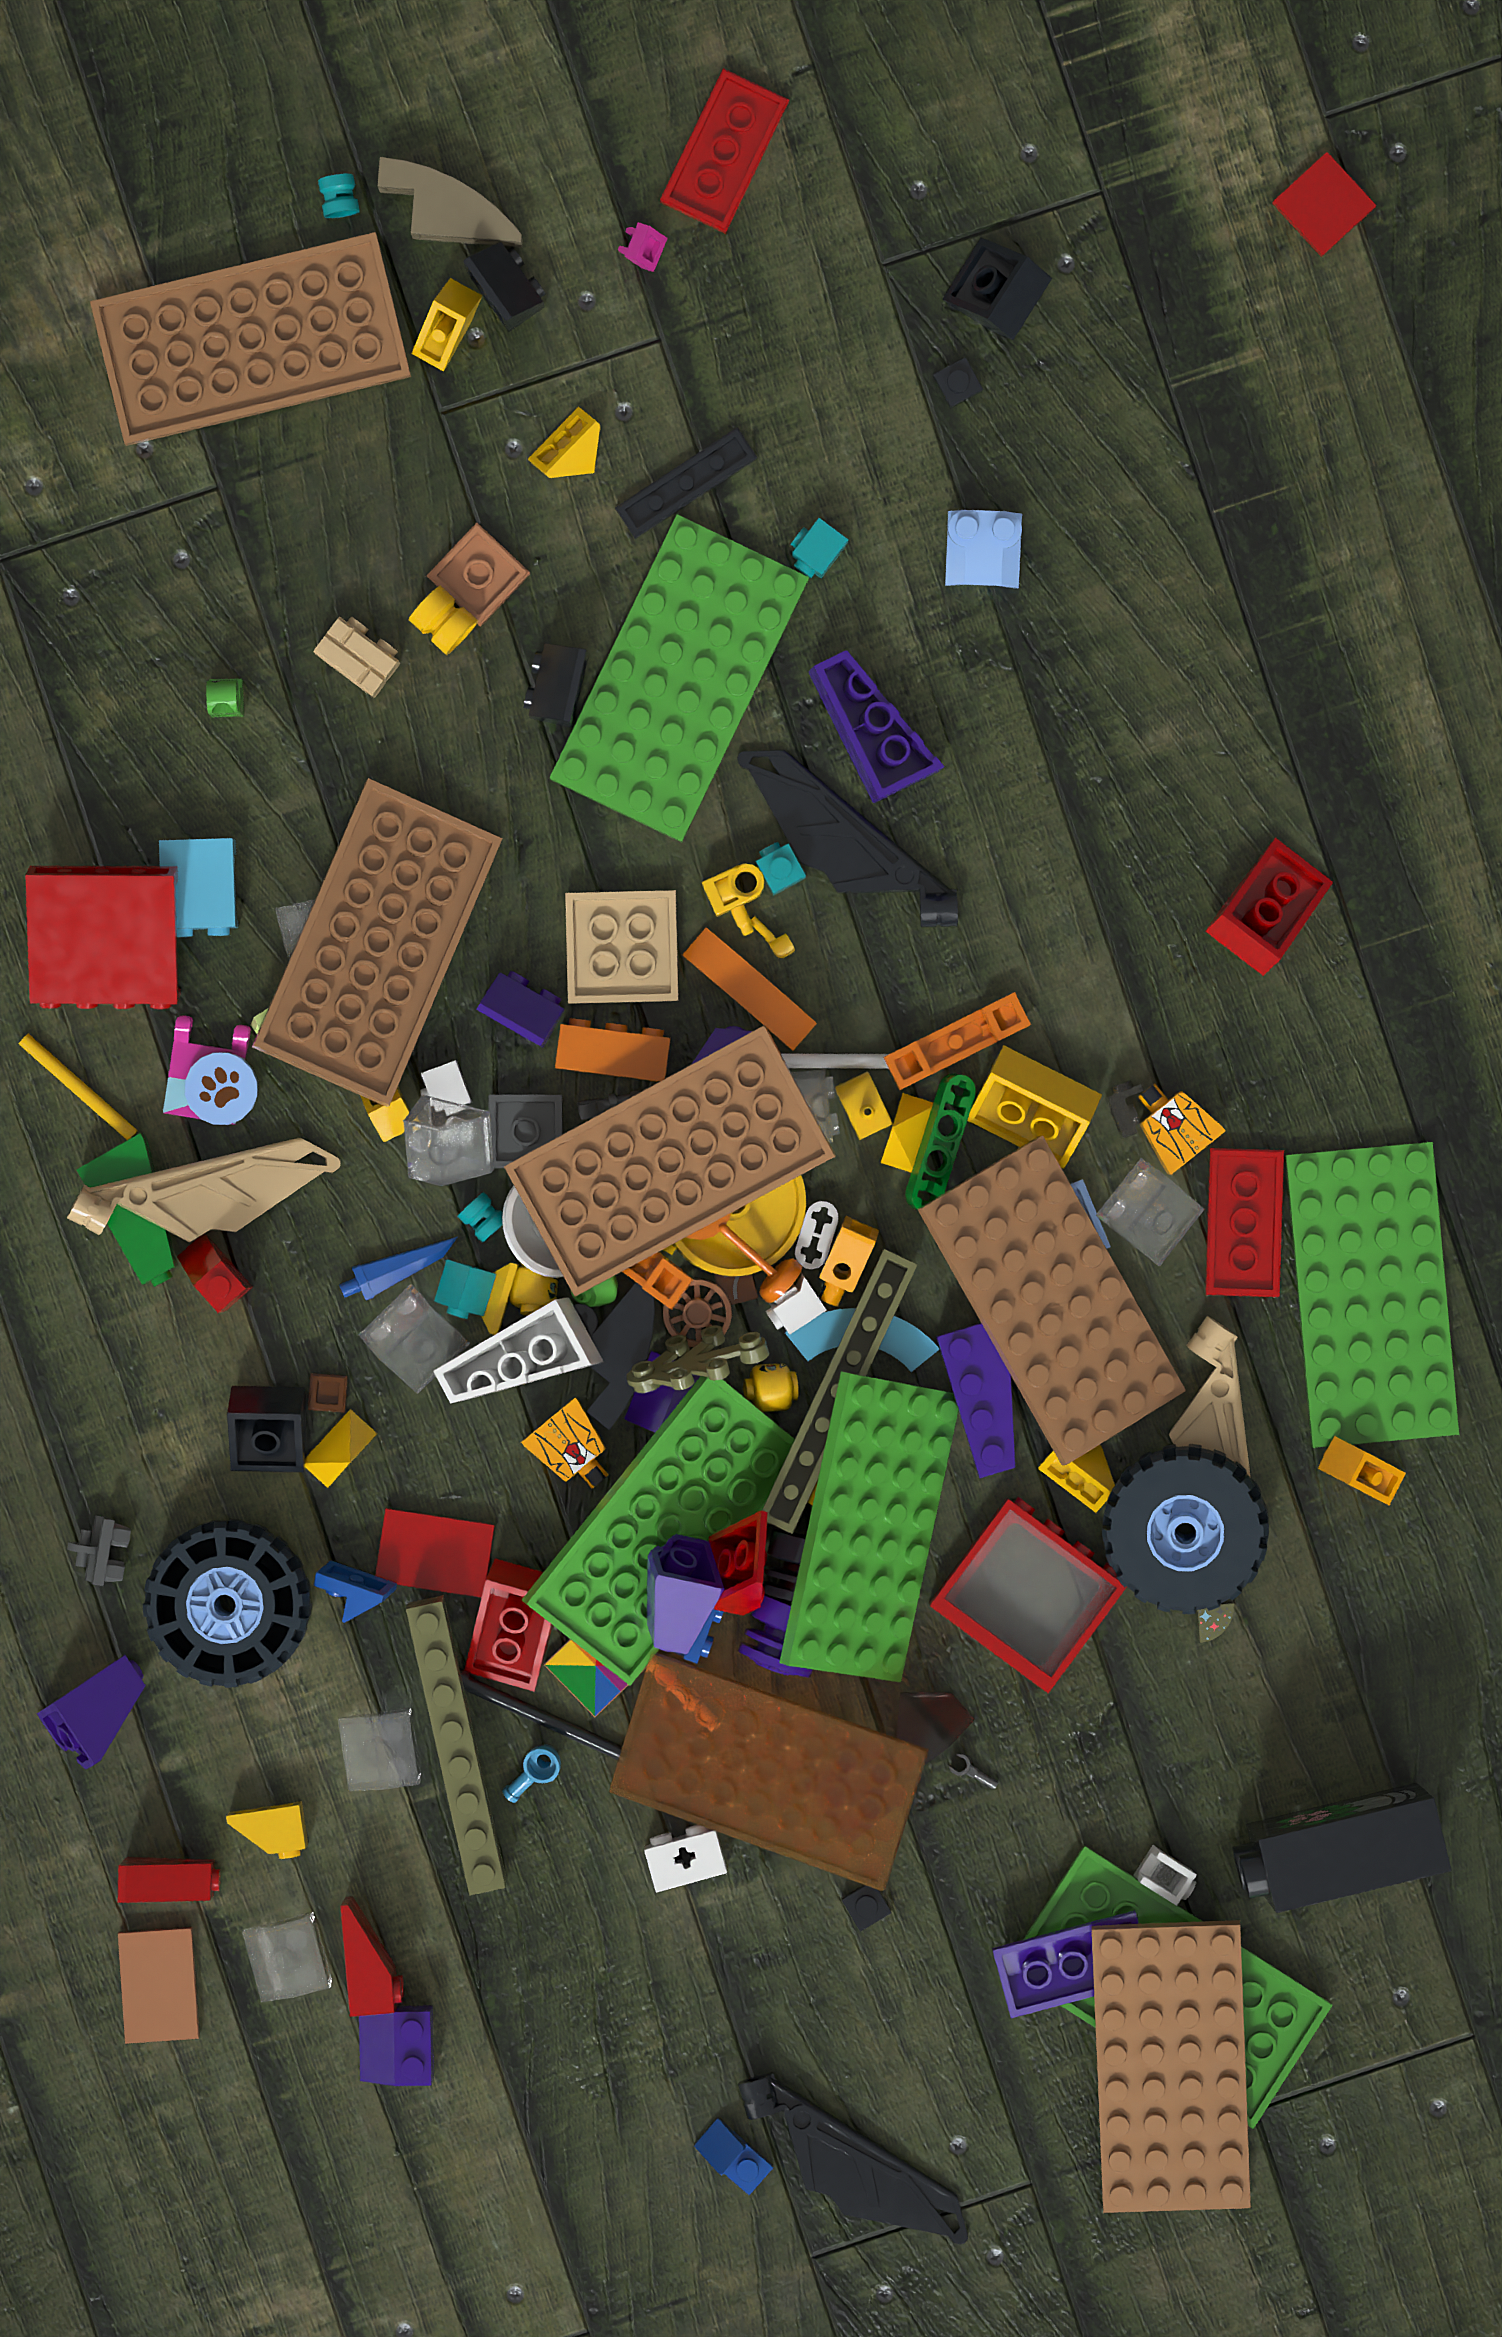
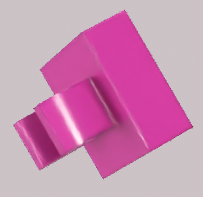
(644, 246)

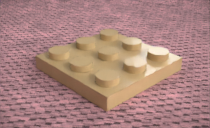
(621, 947)

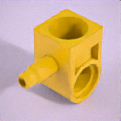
(726, 897)
(863, 1105)

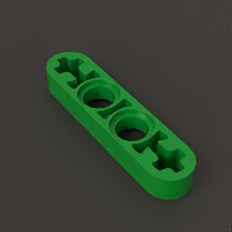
(934, 1140)

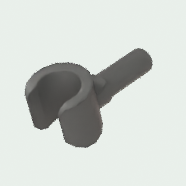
(974, 1772)

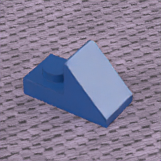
(359, 1587)
(733, 2156)

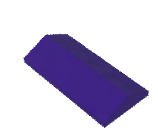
(1051, 1967)

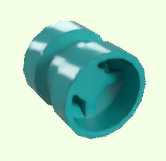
(338, 195)
(474, 1215)

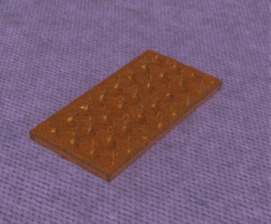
(768, 1771)

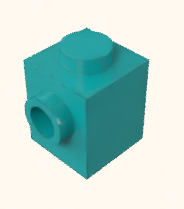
(817, 548)
(779, 867)
(464, 1289)

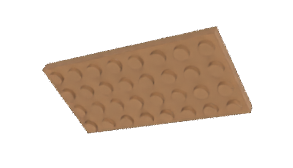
(250, 339)
(377, 943)
(670, 1161)
(1051, 1300)
(1171, 2066)

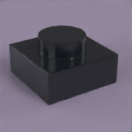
(957, 382)
(866, 1906)

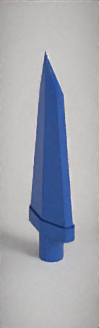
(383, 1273)

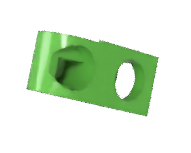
(225, 698)

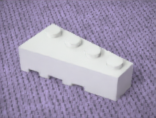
(527, 1351)

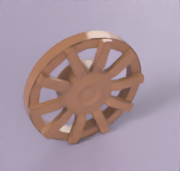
(698, 1311)

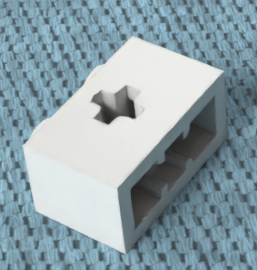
(671, 1873)

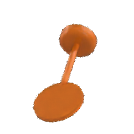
(778, 1278)

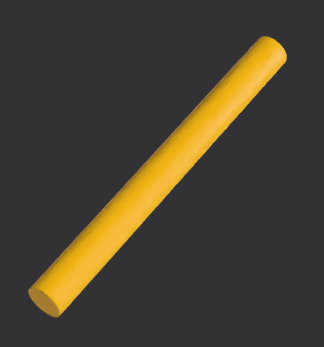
(78, 1087)

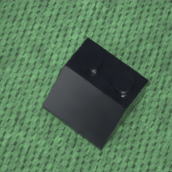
(504, 285)
(997, 288)
(557, 684)
(267, 1428)

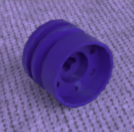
(771, 1638)

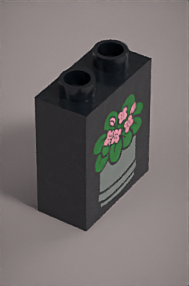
(1343, 1848)

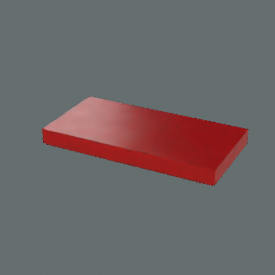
(724, 151)
(1244, 1222)

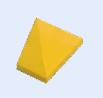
(569, 448)
(906, 1132)
(499, 1297)
(339, 1448)
(1085, 1477)

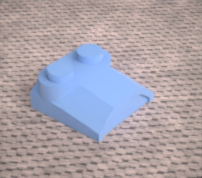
(983, 548)

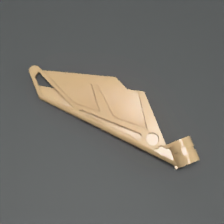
(206, 1194)
(1216, 1411)

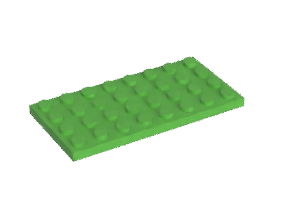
(679, 678)
(1372, 1294)
(691, 1479)
(870, 1528)
(1276, 2008)

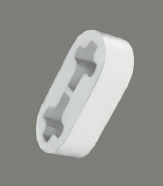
(825, 1237)

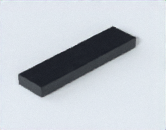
(686, 483)

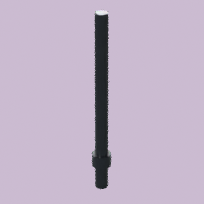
(540, 1716)

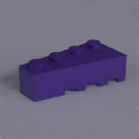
(871, 729)
(982, 1396)

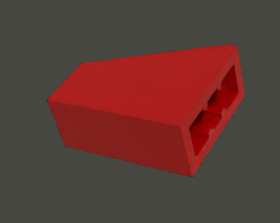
(213, 1274)
(167, 1880)

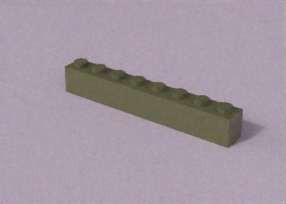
(852, 1356)
(456, 1745)

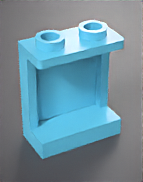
(204, 884)

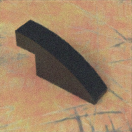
(622, 1343)

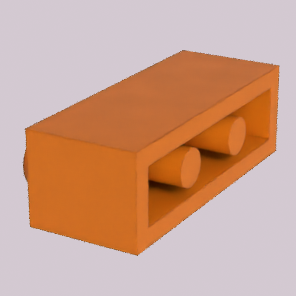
(613, 1051)

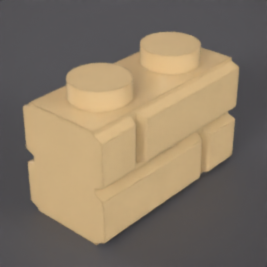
(357, 656)

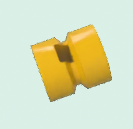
(443, 620)

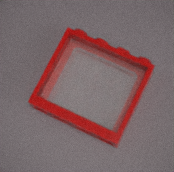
(1028, 1593)

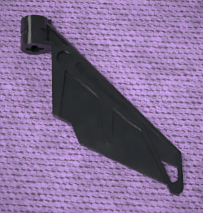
(842, 841)
(852, 2168)

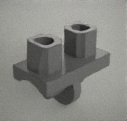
(104, 1534)

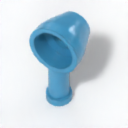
(534, 1771)

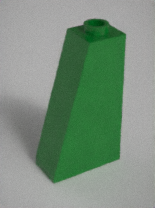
(143, 1242)

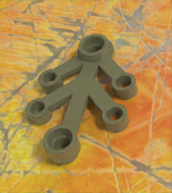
(698, 1361)

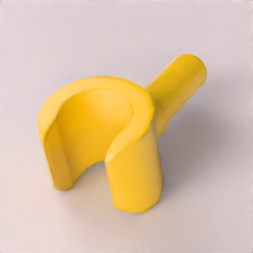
(780, 946)

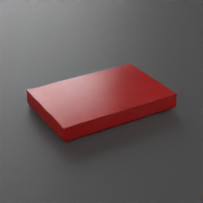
(435, 1552)

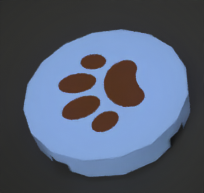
(221, 1088)

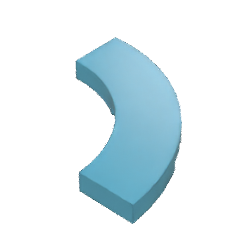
(900, 1341)

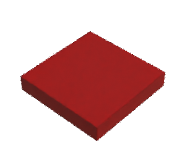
(1324, 204)

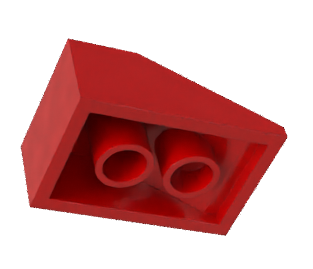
(1269, 907)
(741, 1563)
(508, 1634)
(369, 1969)

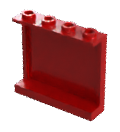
(102, 936)

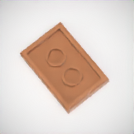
(158, 1985)

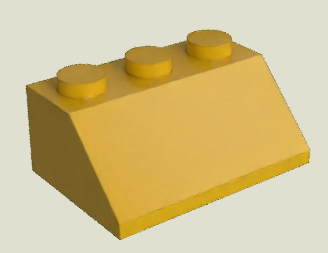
(1033, 1101)

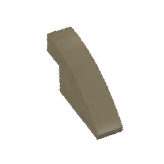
(446, 207)

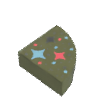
(1214, 1622)

